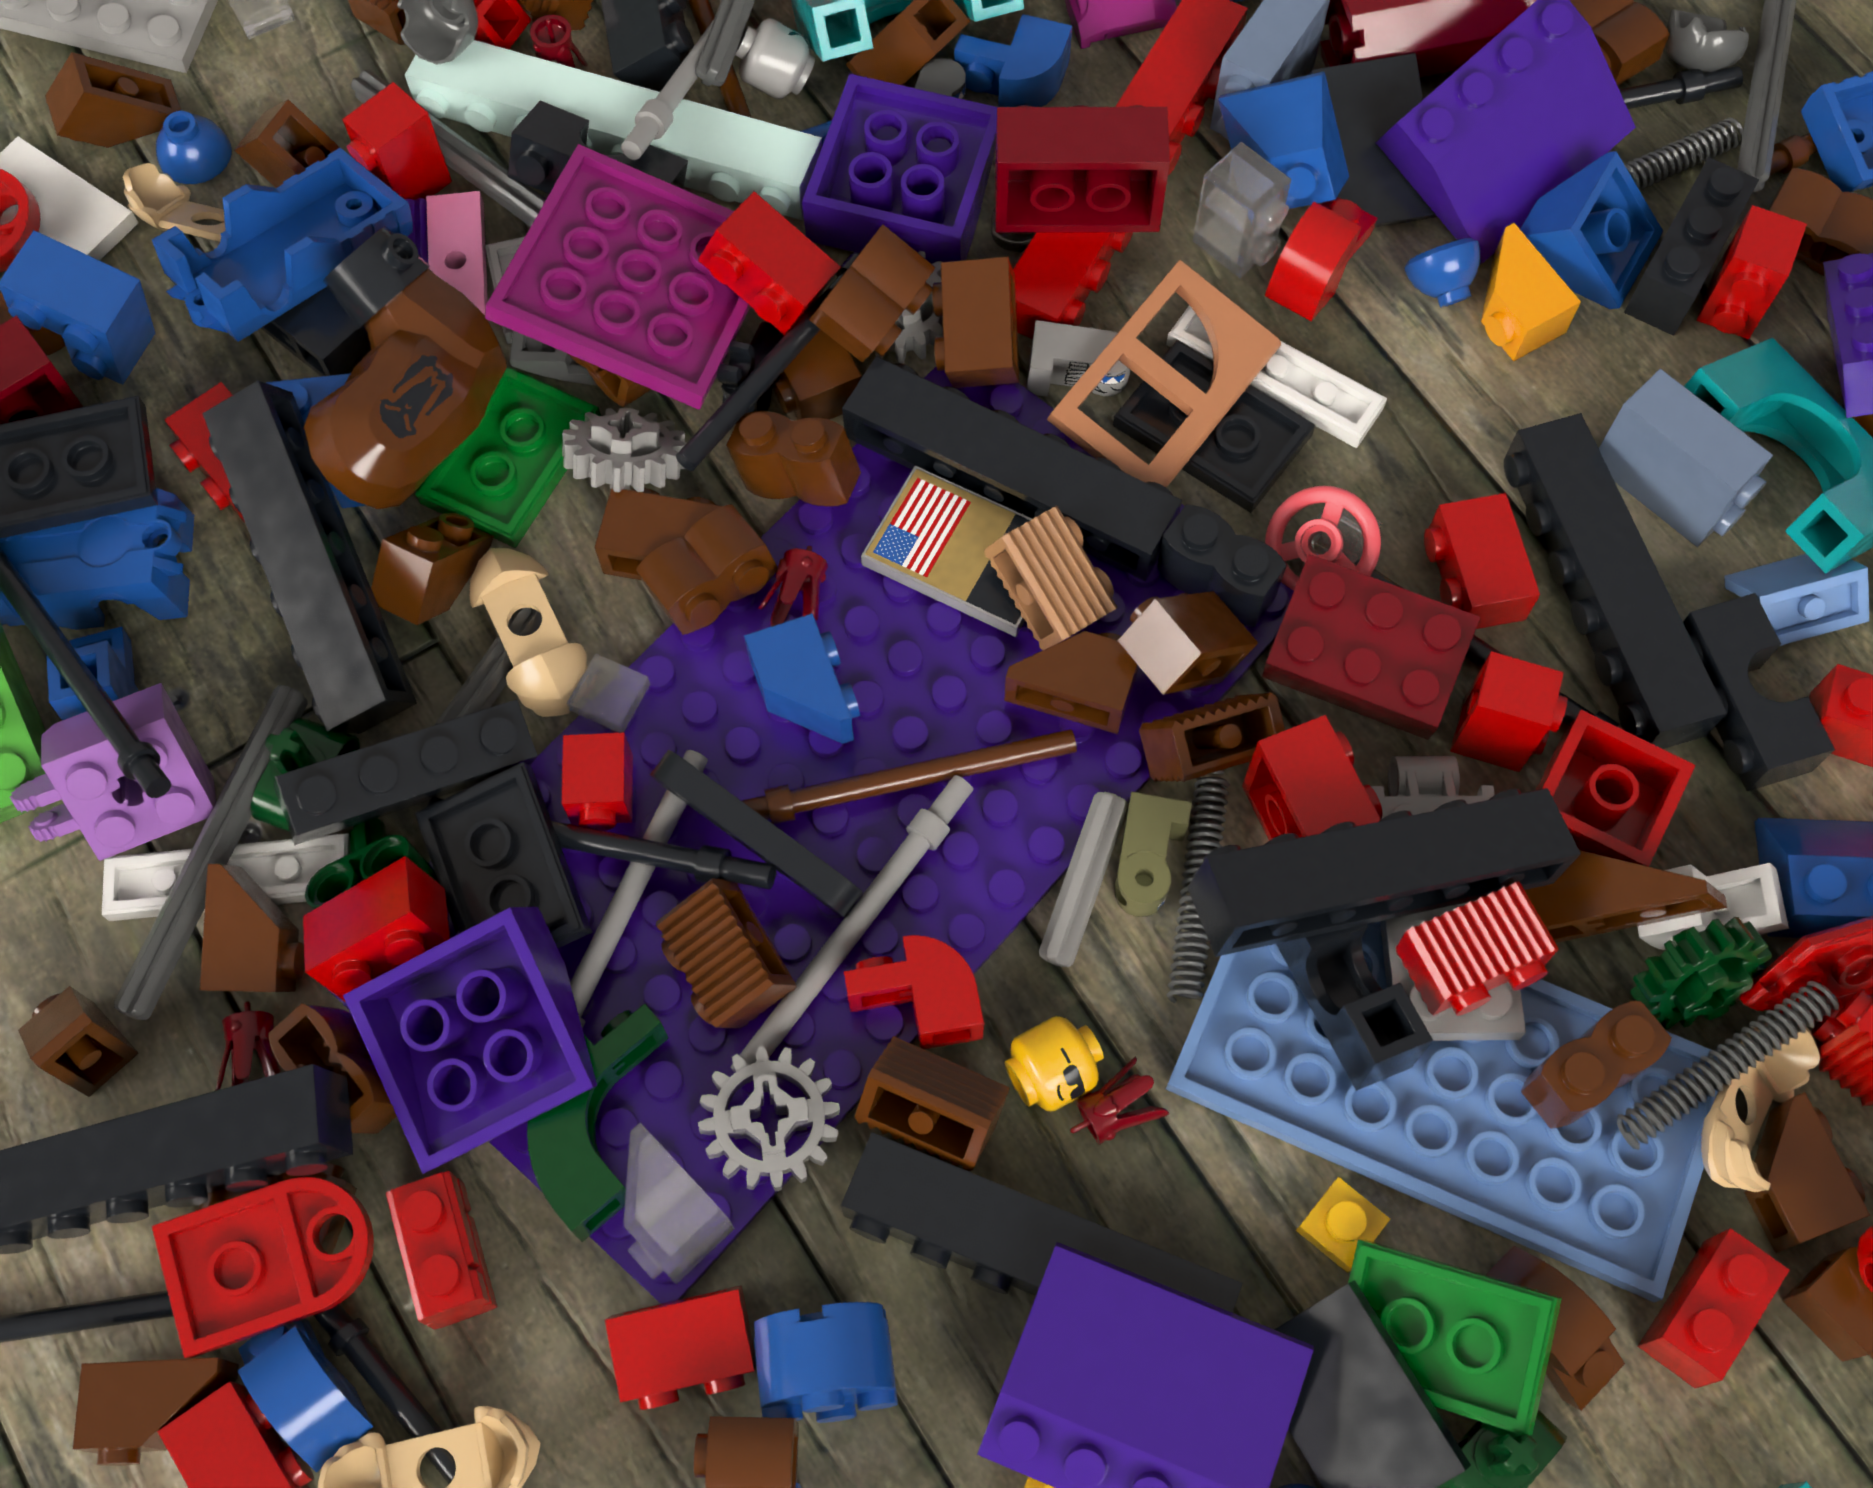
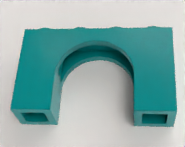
(843, 27)
(1776, 397)

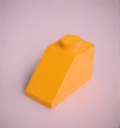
(1525, 297)

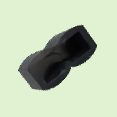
(1206, 556)

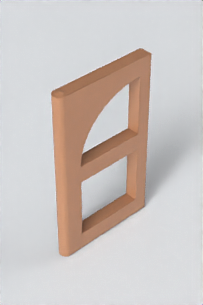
(1239, 354)

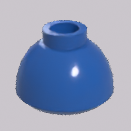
(192, 148)
(1446, 271)

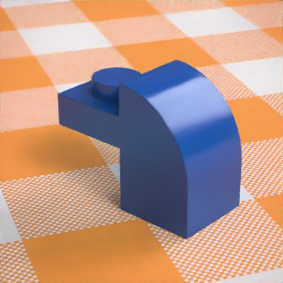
(1019, 73)
(109, 660)
(302, 1392)

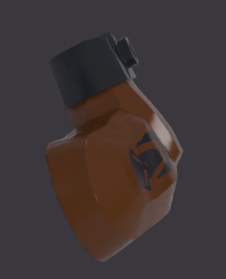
(417, 386)

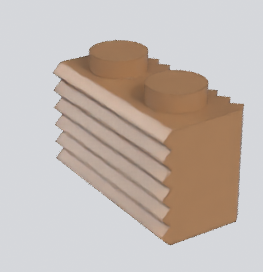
(1051, 577)

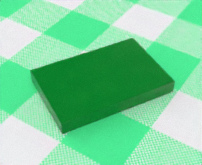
(509, 461)
(1464, 1334)

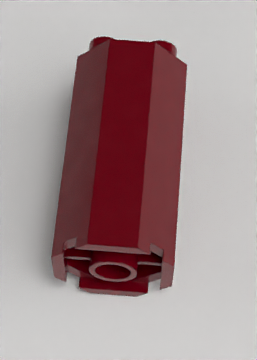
(1438, 31)

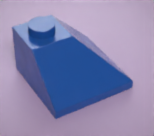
(1294, 131)
(1595, 230)

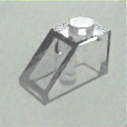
(667, 1211)

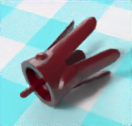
(554, 41)
(799, 572)
(243, 1034)
(1101, 1107)

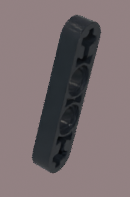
(756, 833)

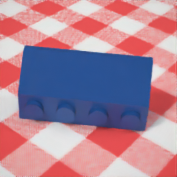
(1820, 870)

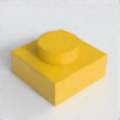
(1340, 1221)

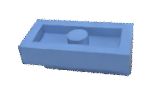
(1803, 598)

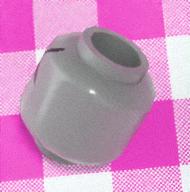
(774, 59)

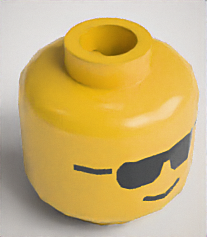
(1054, 1063)

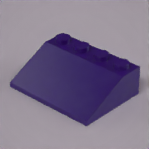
(1511, 124)
(1141, 1386)

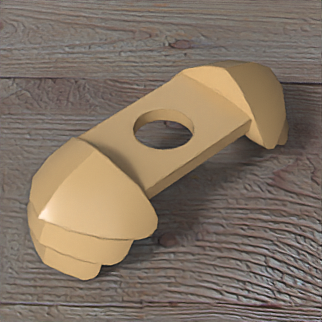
(164, 205)
(543, 662)
(1729, 1141)
(487, 1454)

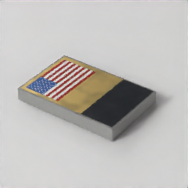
(937, 545)

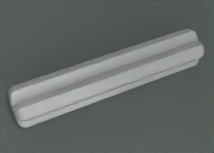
(1083, 879)

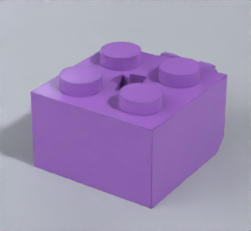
(98, 796)

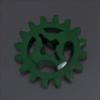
(1701, 972)

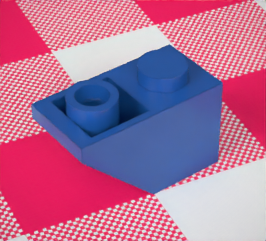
(799, 680)

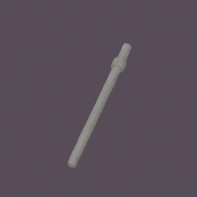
(657, 113)
(925, 833)
(626, 897)

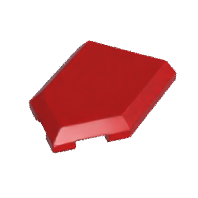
(1834, 957)

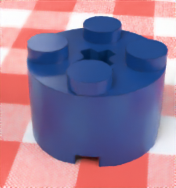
(825, 1362)

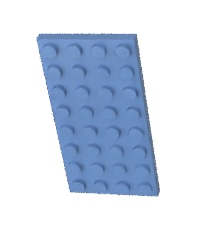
(1457, 1119)

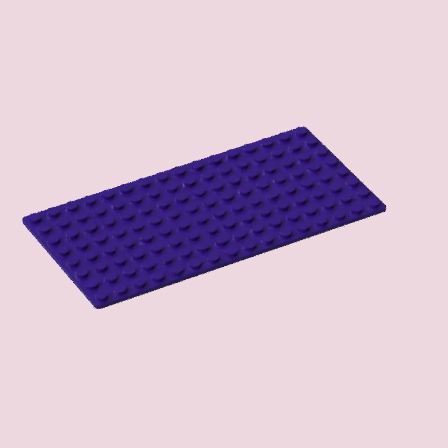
(924, 691)

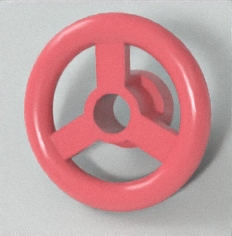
(1335, 502)

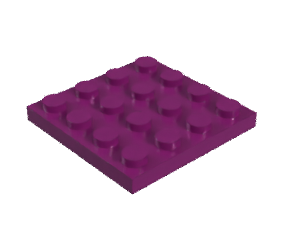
(620, 279)

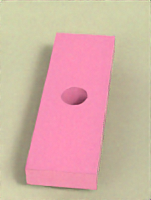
(458, 243)

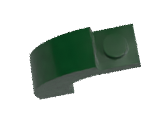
(564, 1138)

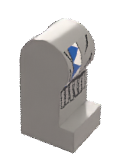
(1064, 354)

